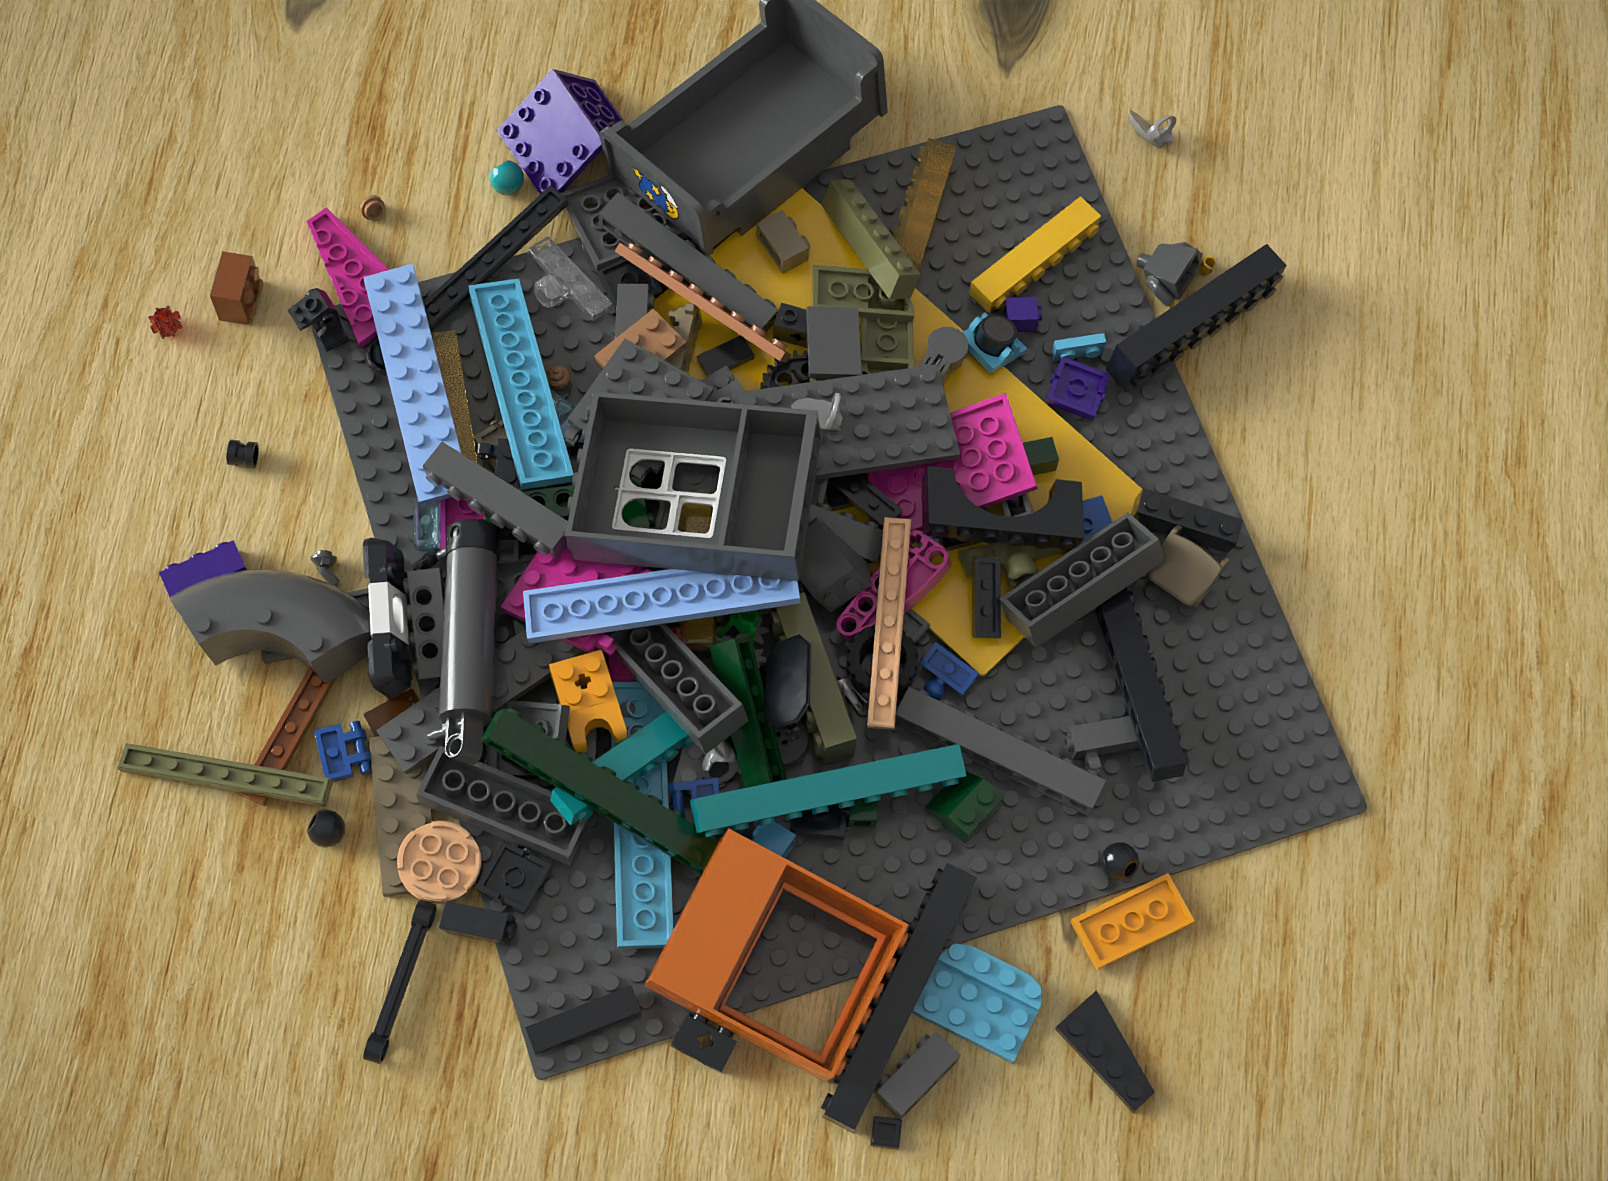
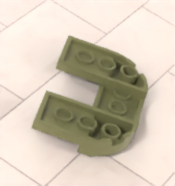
(884, 322)

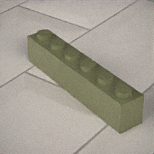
(870, 239)

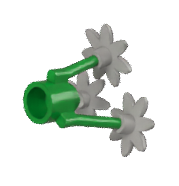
(749, 625)

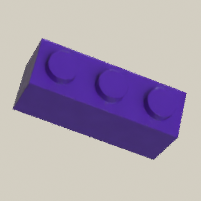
(201, 566)

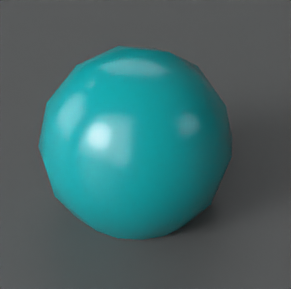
(507, 178)

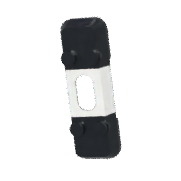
(389, 649)

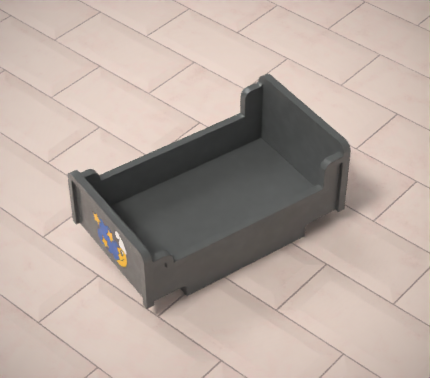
(751, 122)

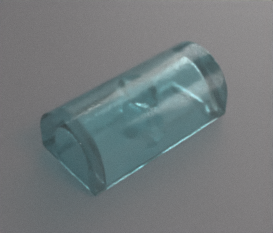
(426, 526)

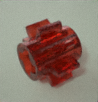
(165, 322)

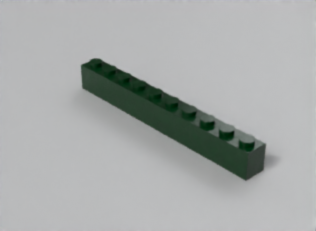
(599, 789)

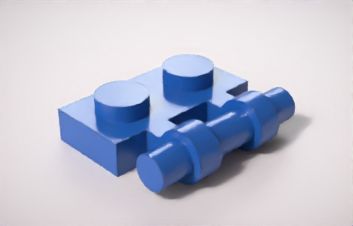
(334, 753)

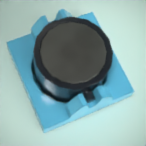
(994, 341)

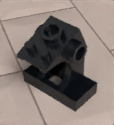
(315, 309)

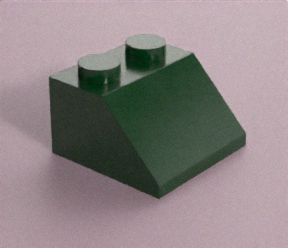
(965, 805)

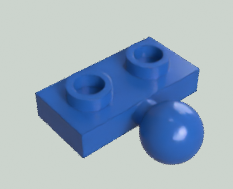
(948, 670)

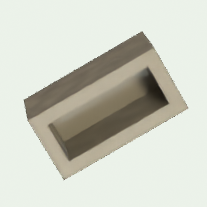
(783, 241)

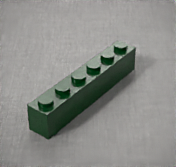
(756, 740)

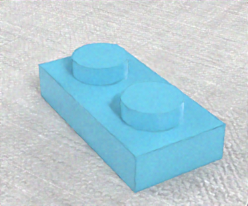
(1072, 348)

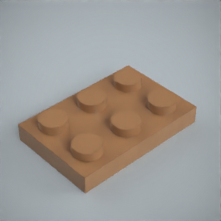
(650, 334)

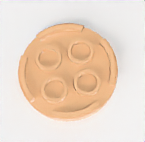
(439, 862)

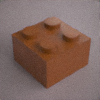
(236, 288)

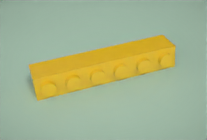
(1035, 255)

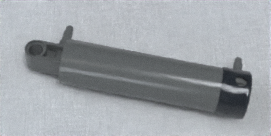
(468, 637)

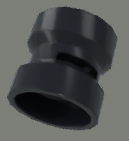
(242, 453)

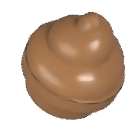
(372, 207)
(558, 377)

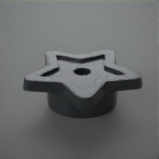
(427, 561)

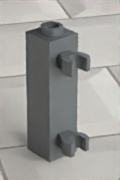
(1100, 738)

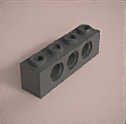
(413, 585)

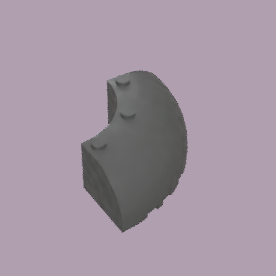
(278, 615)

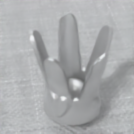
(846, 689)

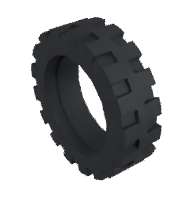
(866, 638)

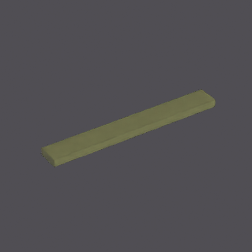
(225, 774)

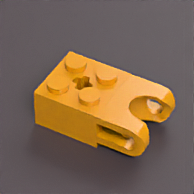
(591, 706)

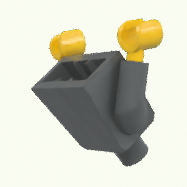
(1172, 270)

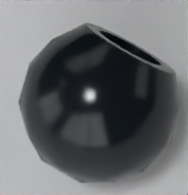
(326, 828)
(1119, 861)

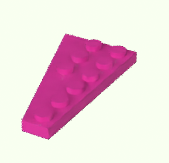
(347, 263)

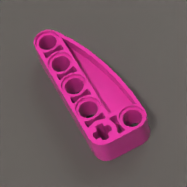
(920, 580)

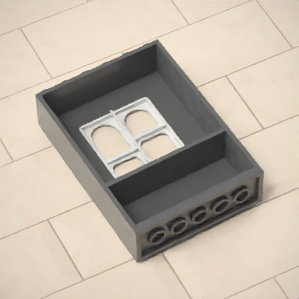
(760, 497)

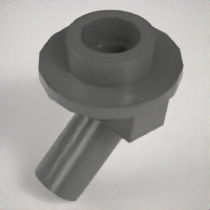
(323, 560)

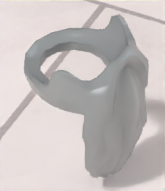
(1152, 133)
(829, 412)
(721, 753)

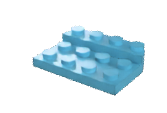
(980, 1000)

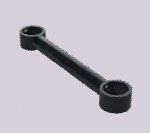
(379, 1039)

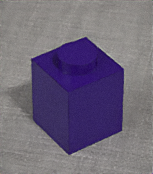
(1023, 313)

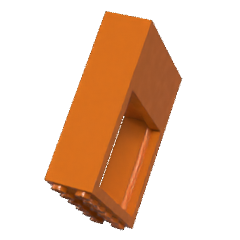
(723, 927)

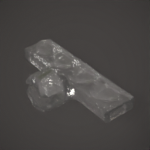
(565, 281)

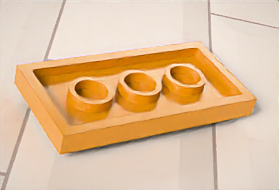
(1132, 921)

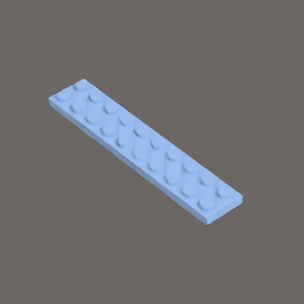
(412, 372)
(647, 601)

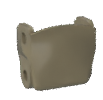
(1187, 569)

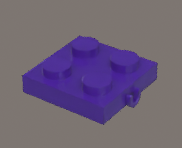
(1077, 388)

